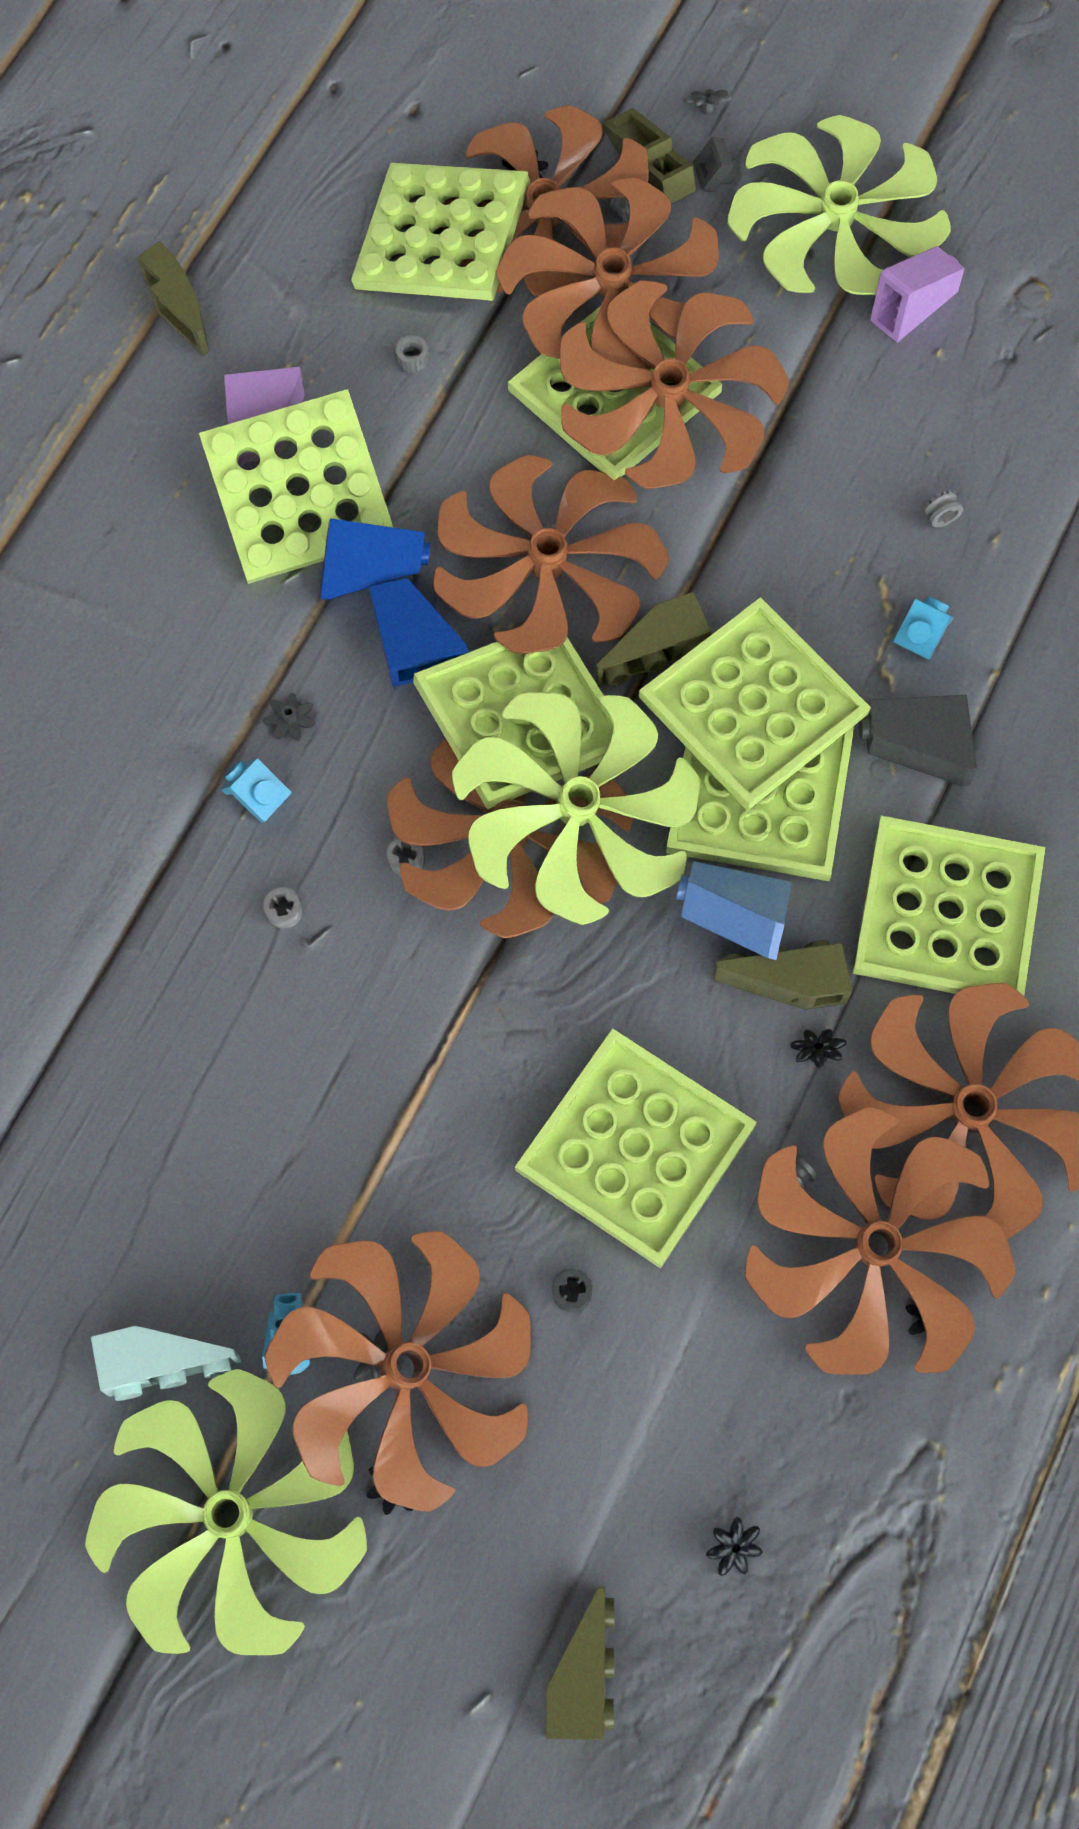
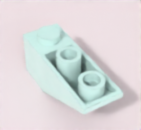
(146, 1357)

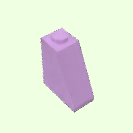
(914, 291)
(260, 393)

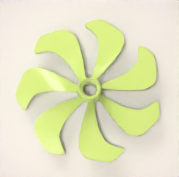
(835, 205)
(558, 879)
(129, 1508)

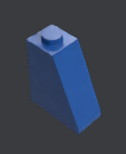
(368, 555)
(411, 630)

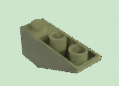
(655, 641)
(798, 977)
(577, 1689)

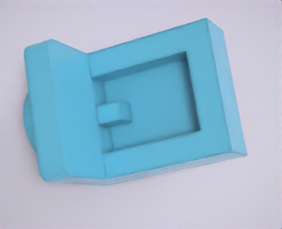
(924, 626)
(255, 788)

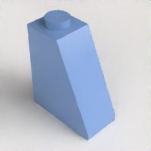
(736, 906)

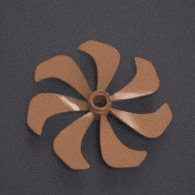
(579, 137)
(580, 209)
(675, 456)
(547, 622)
(460, 882)
(970, 1017)
(797, 1290)
(316, 1334)

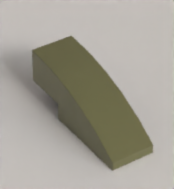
(666, 168)
(173, 295)

